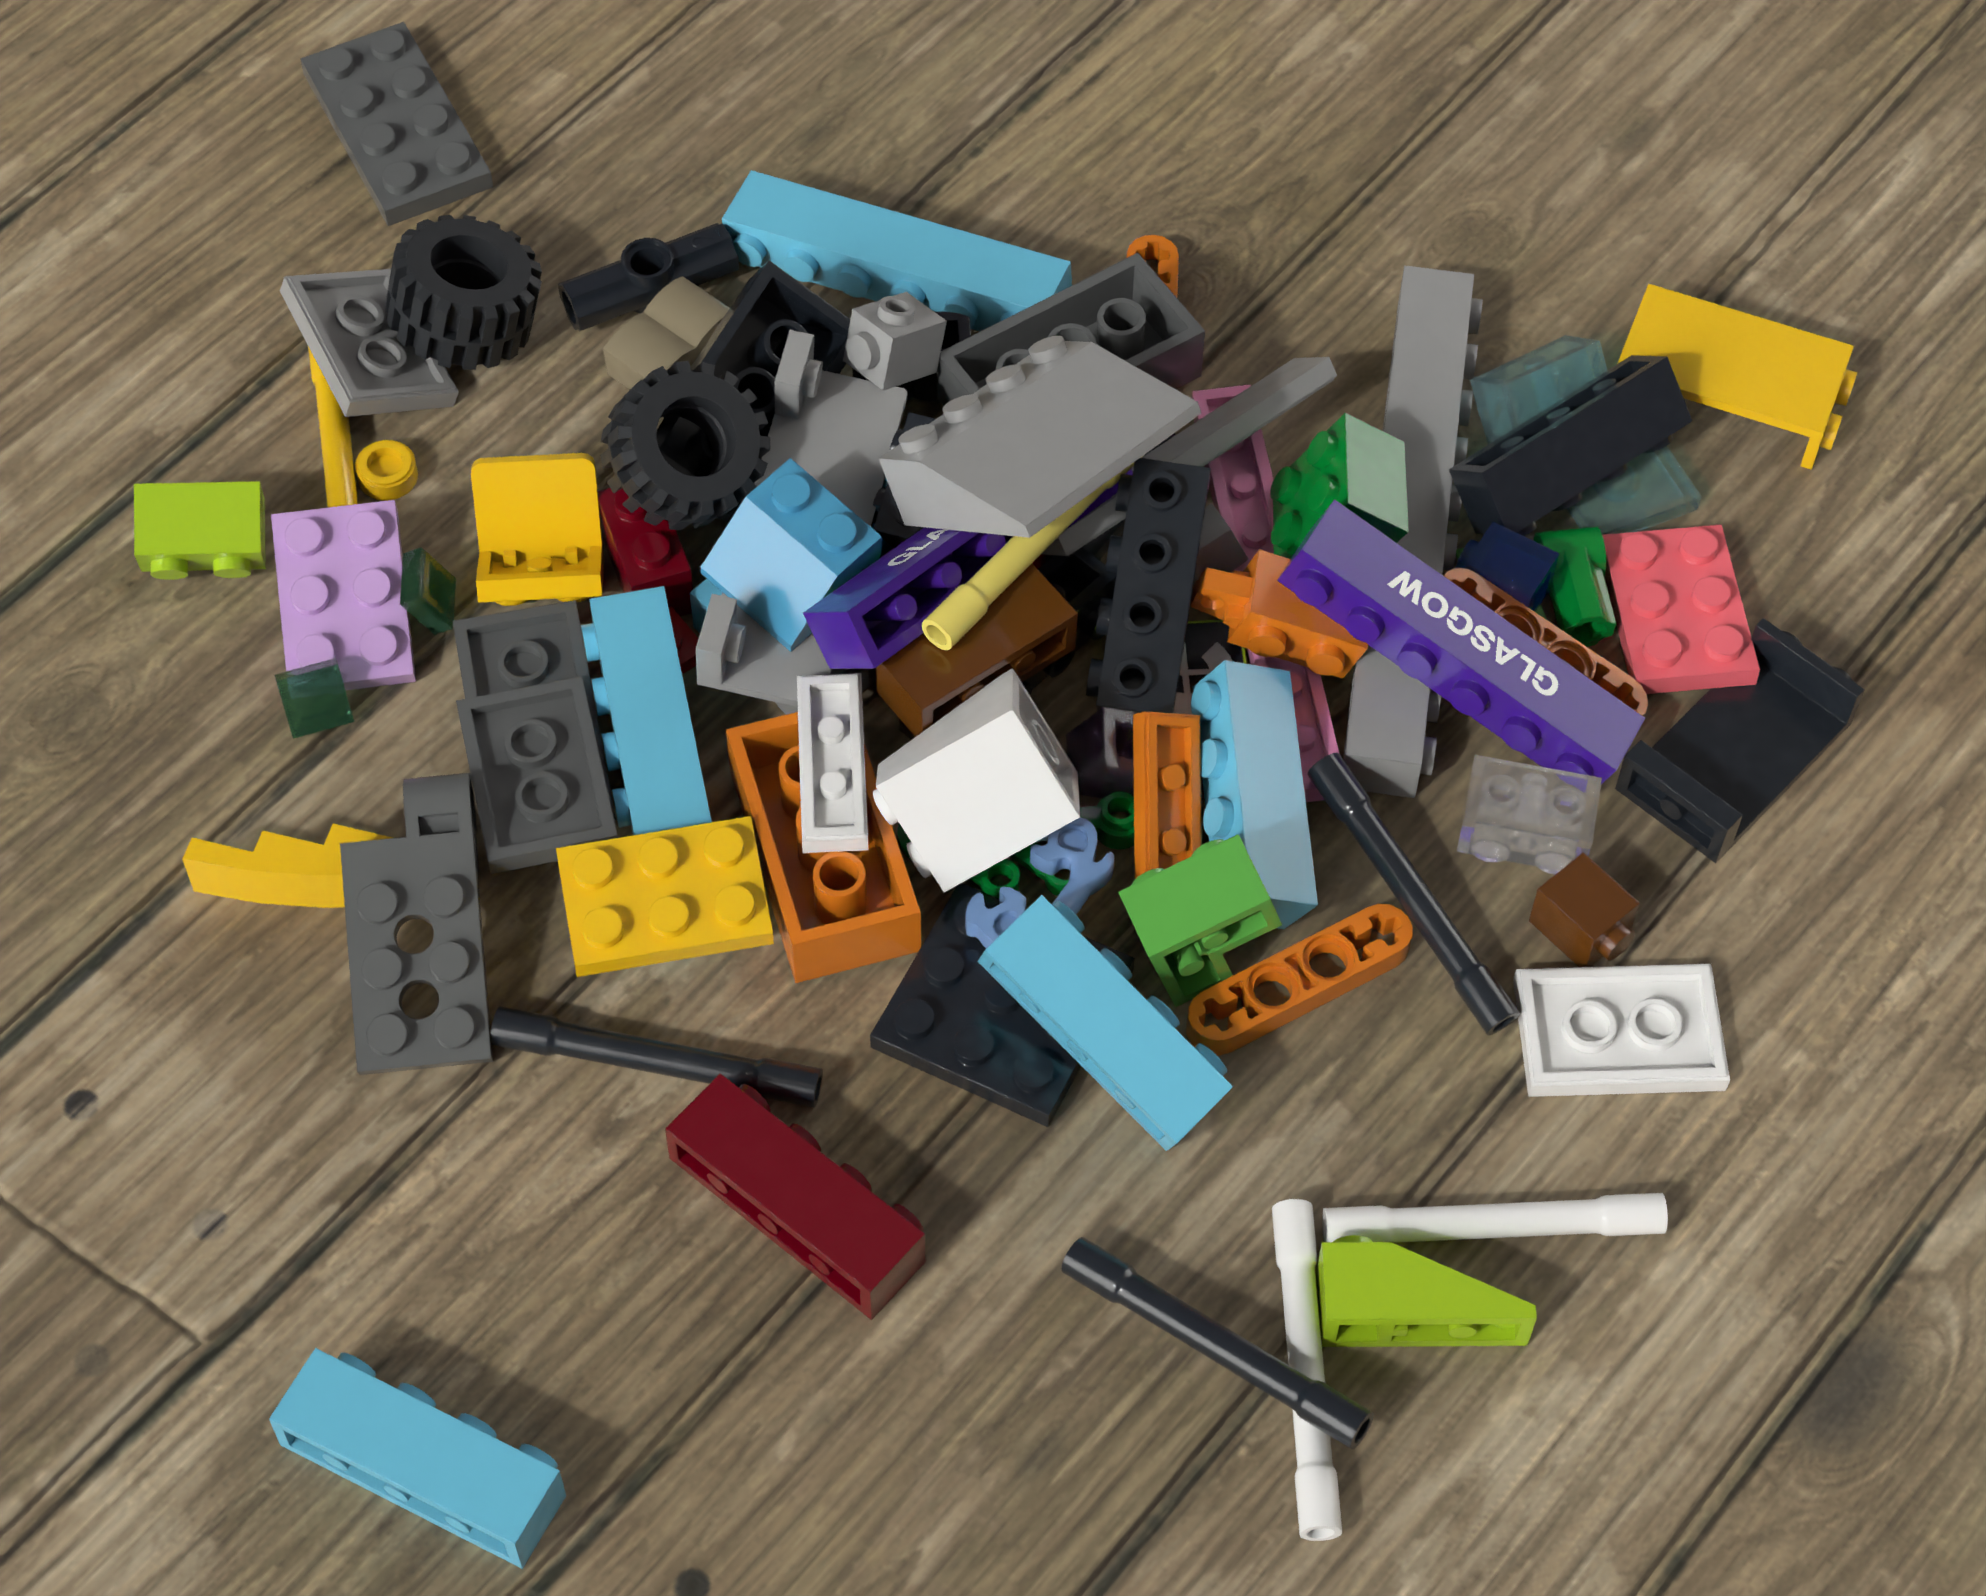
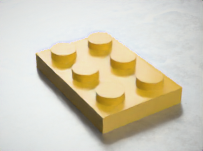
(664, 896)

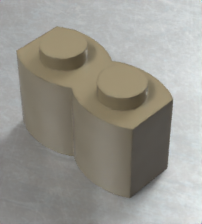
(667, 332)

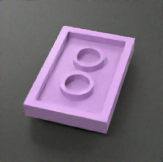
(343, 592)

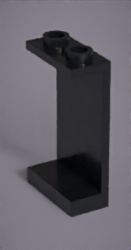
(1742, 745)

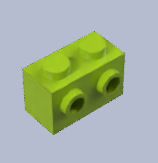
(199, 528)

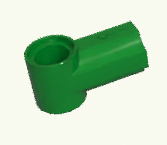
(1579, 585)

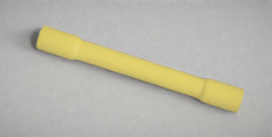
(971, 600)

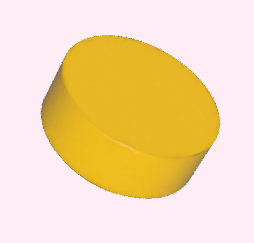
(386, 470)

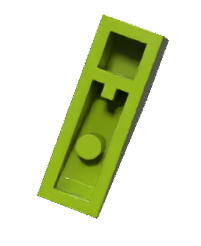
(1401, 1299)

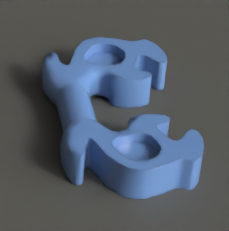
(1066, 848)

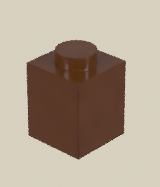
(1585, 913)

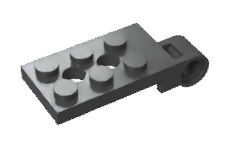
(429, 879)

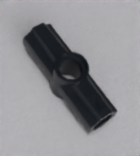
(644, 271)

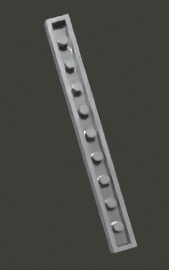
(1423, 409)

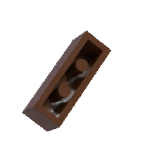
(1021, 631)

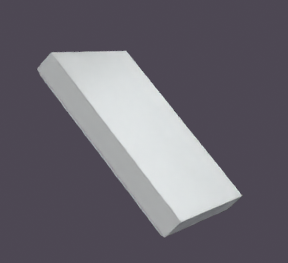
(1620, 1030)

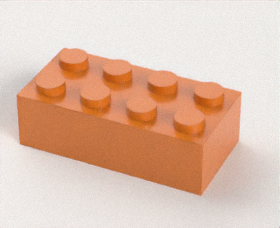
(828, 905)

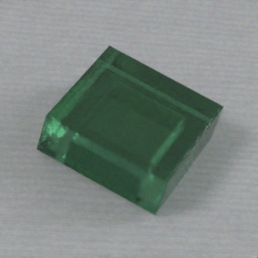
(428, 591)
(314, 698)

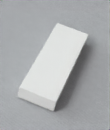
(832, 763)

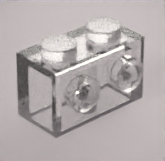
(1528, 814)

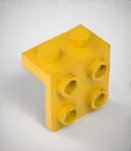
(537, 528)

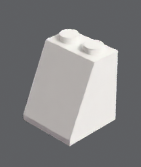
(978, 784)

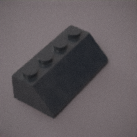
(751, 347)

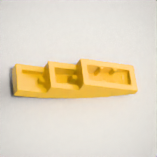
(277, 871)

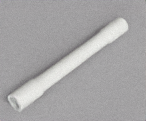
(1605, 1216)
(1315, 1475)

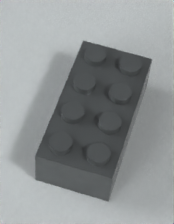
(1117, 309)

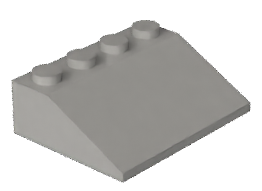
(1032, 441)

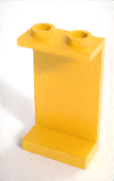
(1746, 364)

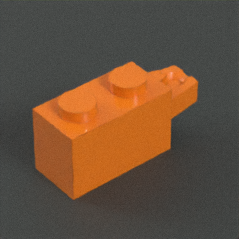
(1273, 619)

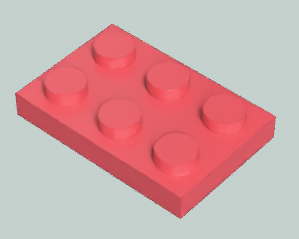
(1679, 609)

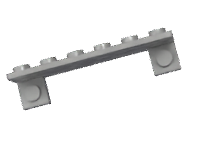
(836, 433)

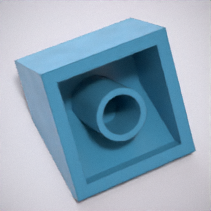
(789, 551)

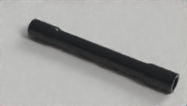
(1471, 977)
(551, 1036)
(1309, 1398)

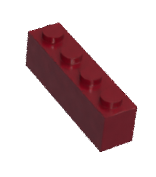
(797, 1194)

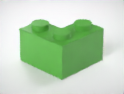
(1199, 913)

